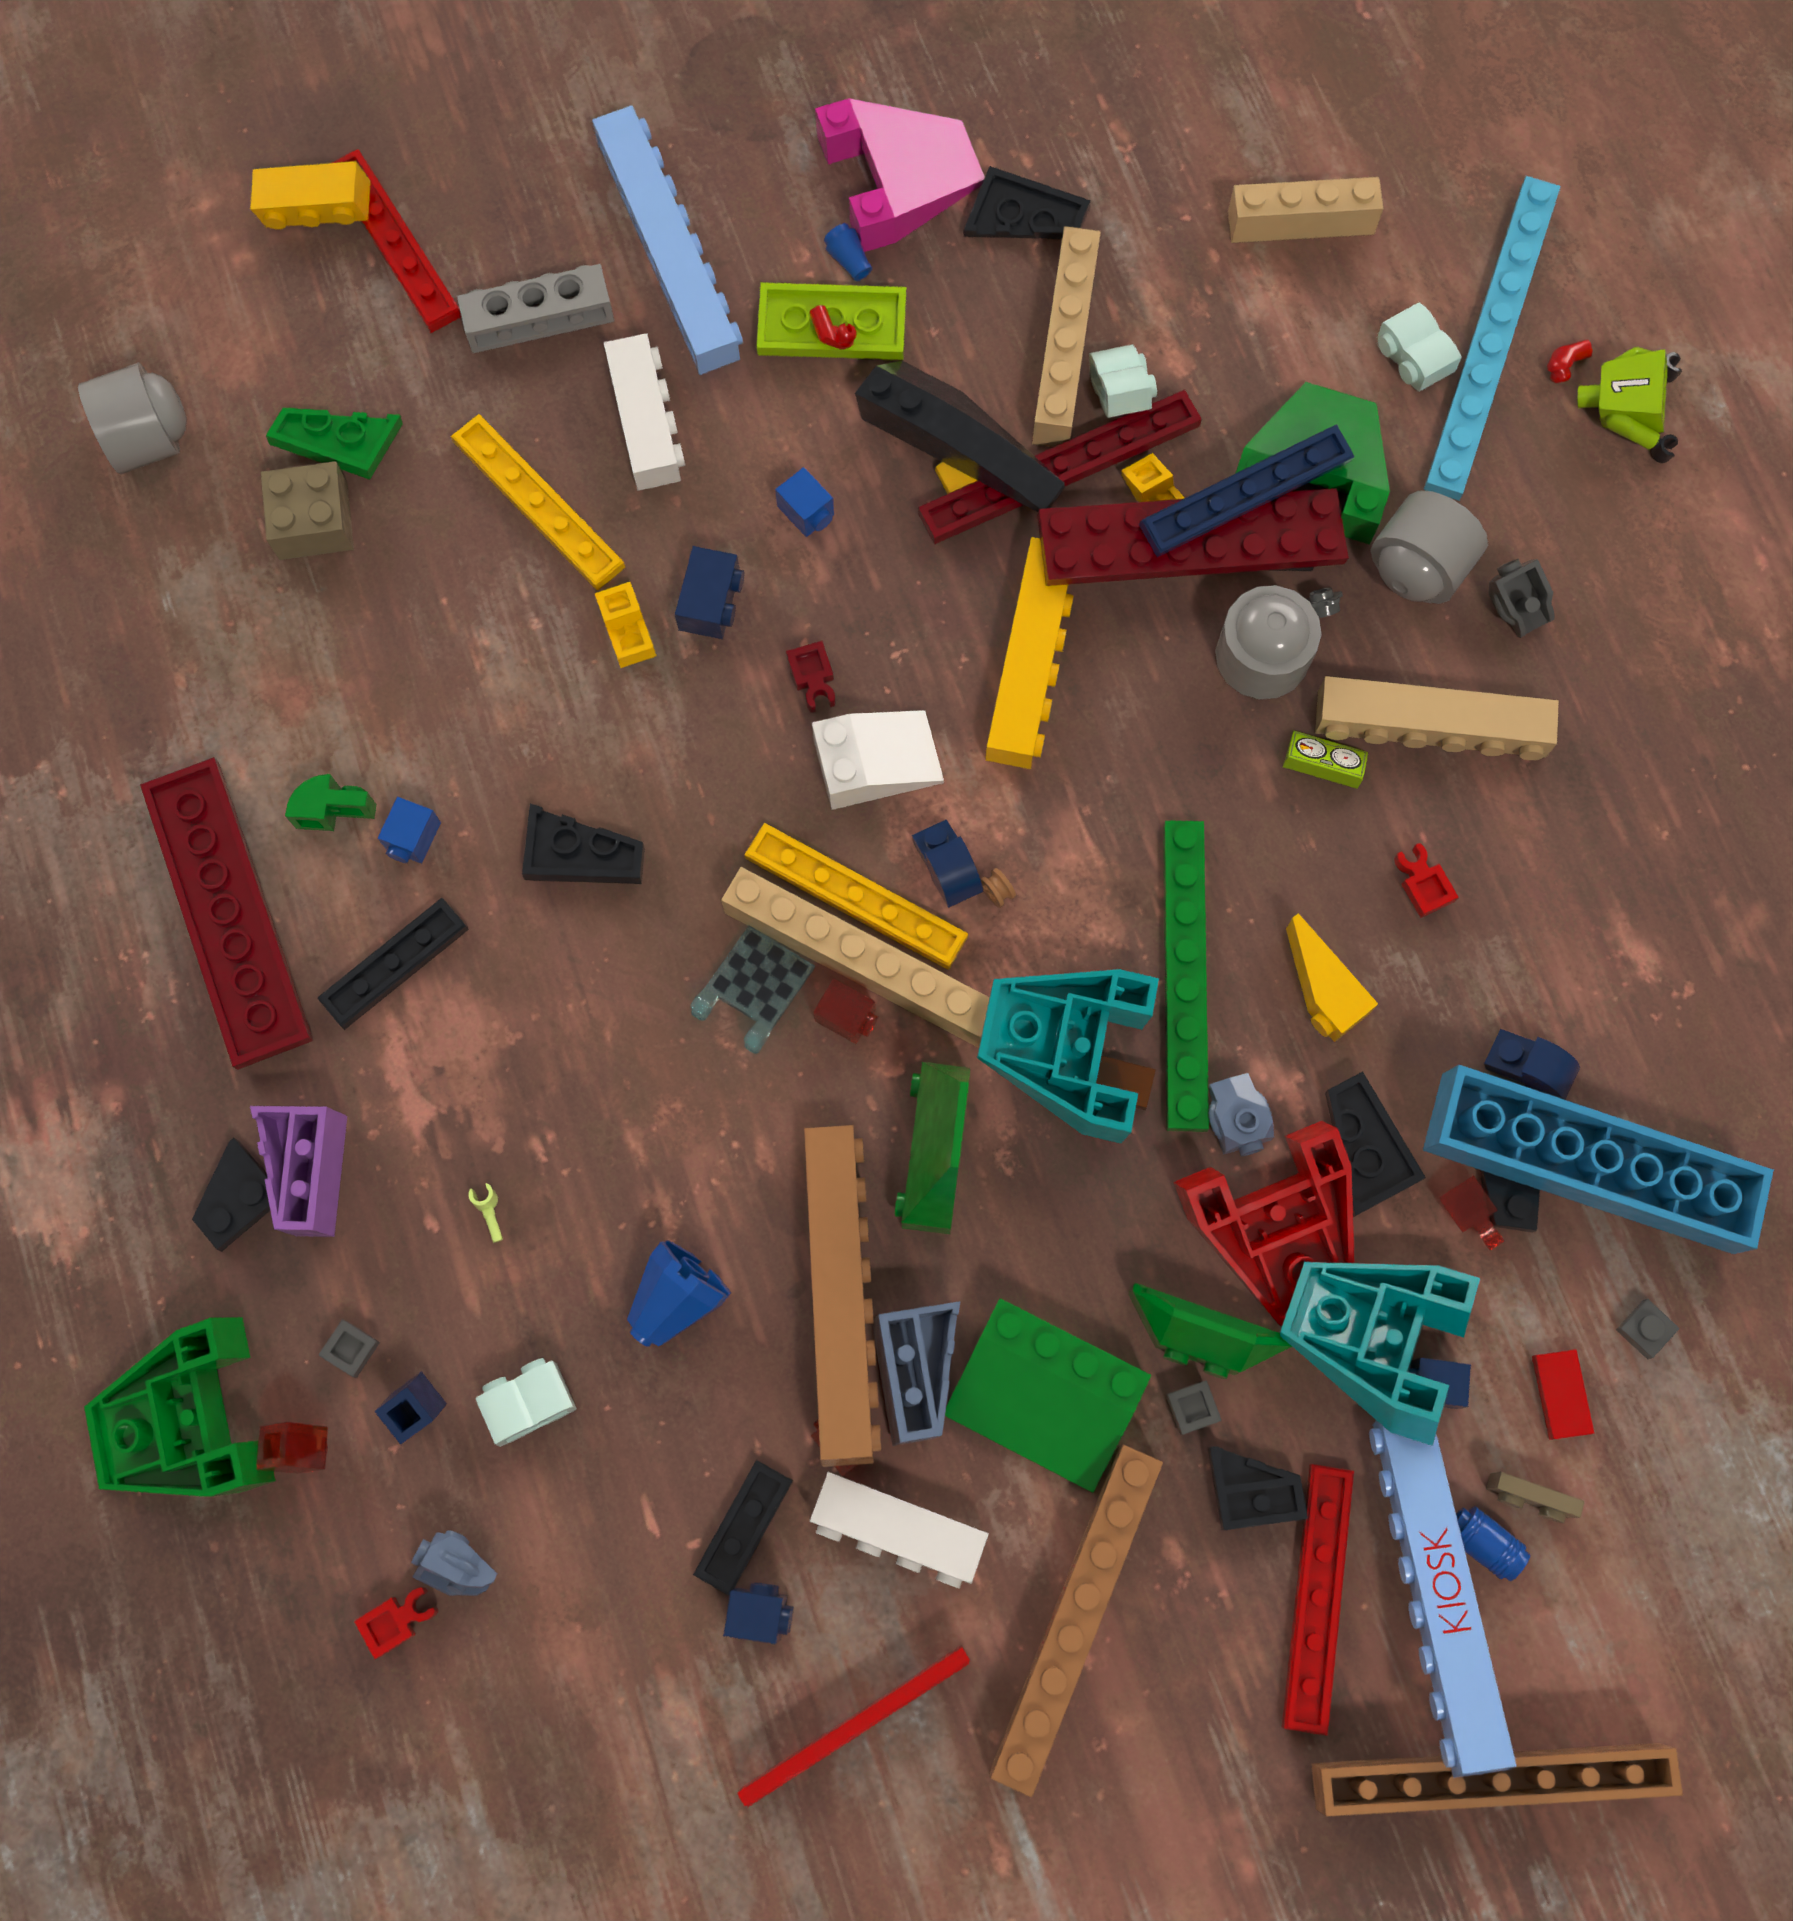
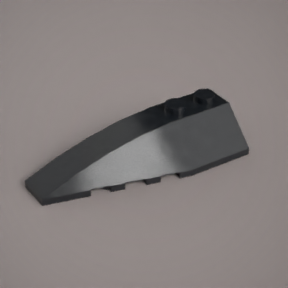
(955, 432)

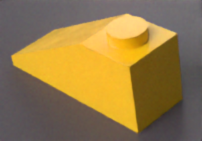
(1329, 988)

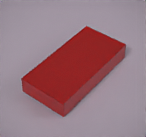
(1563, 1394)

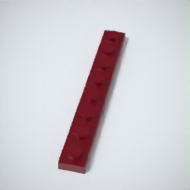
(1068, 461)

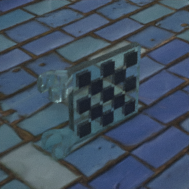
(756, 980)

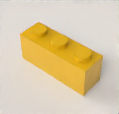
(310, 195)

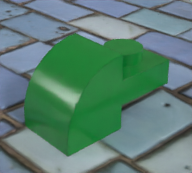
(320, 801)

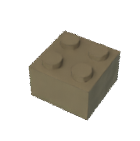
(307, 510)

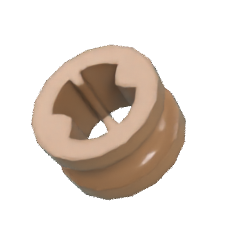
(997, 887)

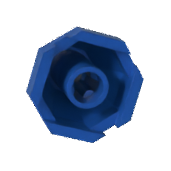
(673, 1295)

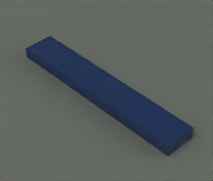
(1246, 490)

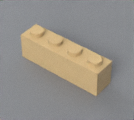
(1305, 209)

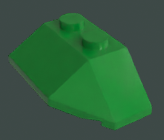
(1202, 1334)

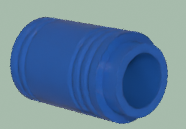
(1491, 1544)

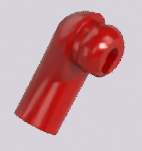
(836, 336)

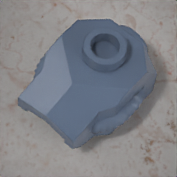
(1240, 1115)
(452, 1565)

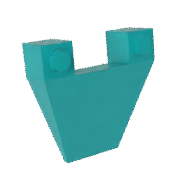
(1050, 1042)
(1364, 1328)

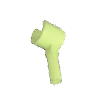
(487, 1208)

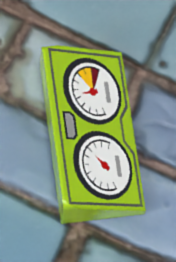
(1326, 759)

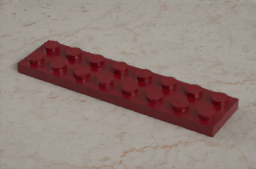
(1109, 545)
(226, 914)

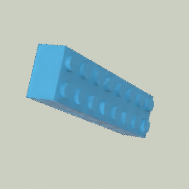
(1598, 1160)

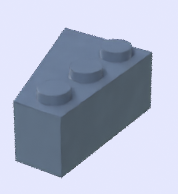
(914, 1368)

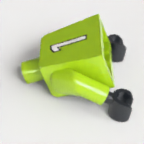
(1635, 398)

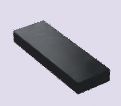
(743, 1527)

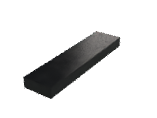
(392, 963)

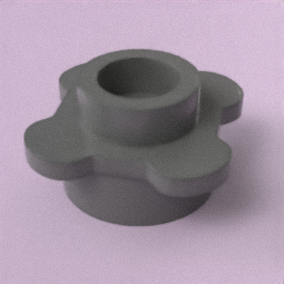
(1325, 601)

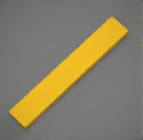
(538, 502)
(856, 896)

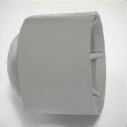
(134, 416)
(1428, 547)
(1268, 642)

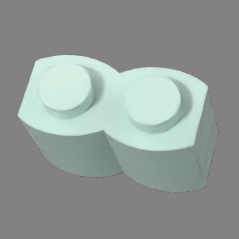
(1418, 347)
(1122, 380)
(525, 1402)

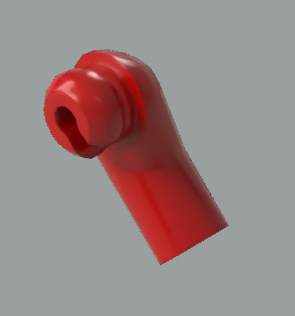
(1563, 359)

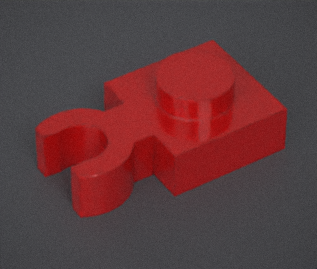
(1426, 887)
(390, 1623)

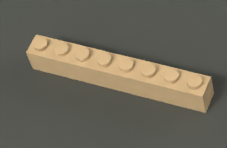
(857, 955)

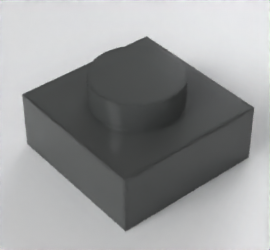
(1647, 1329)
(349, 1348)
(1193, 1407)

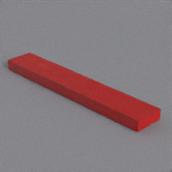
(405, 255)
(1318, 1600)
(853, 1726)

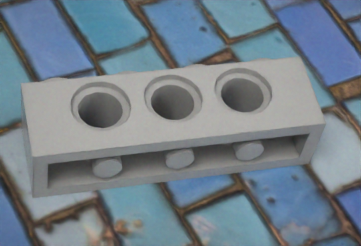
(527, 323)

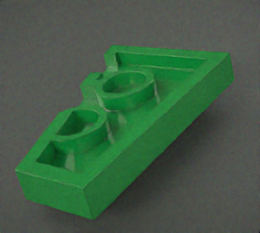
(351, 441)

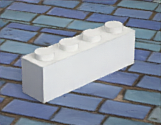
(643, 412)
(898, 1528)

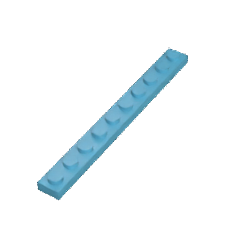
(1492, 338)

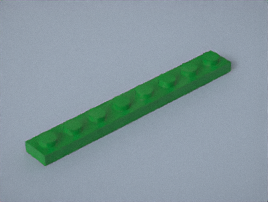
(1185, 977)

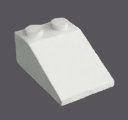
(875, 755)

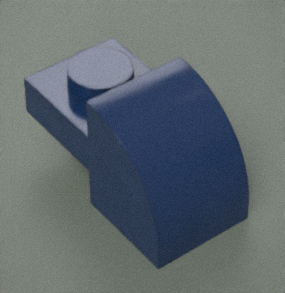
(948, 863)
(1535, 1063)

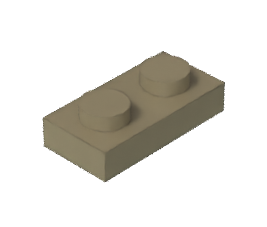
(1517, 1491)

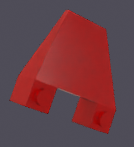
(1283, 1224)

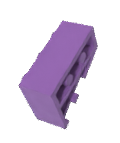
(302, 1166)

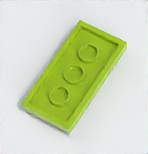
(872, 310)

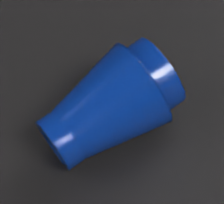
(847, 250)

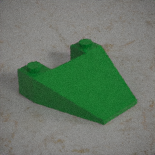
(1362, 479)
(935, 1148)
(167, 1419)

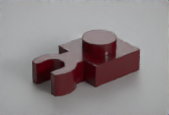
(811, 671)

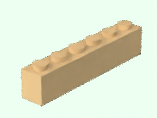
(1066, 337)
(1436, 717)

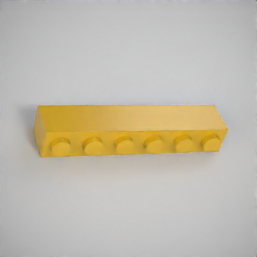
(1029, 666)

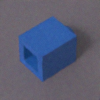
(805, 502)
(408, 831)

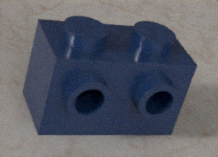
(708, 593)
(758, 1614)

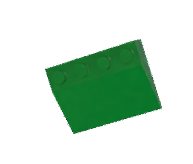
(1047, 1395)

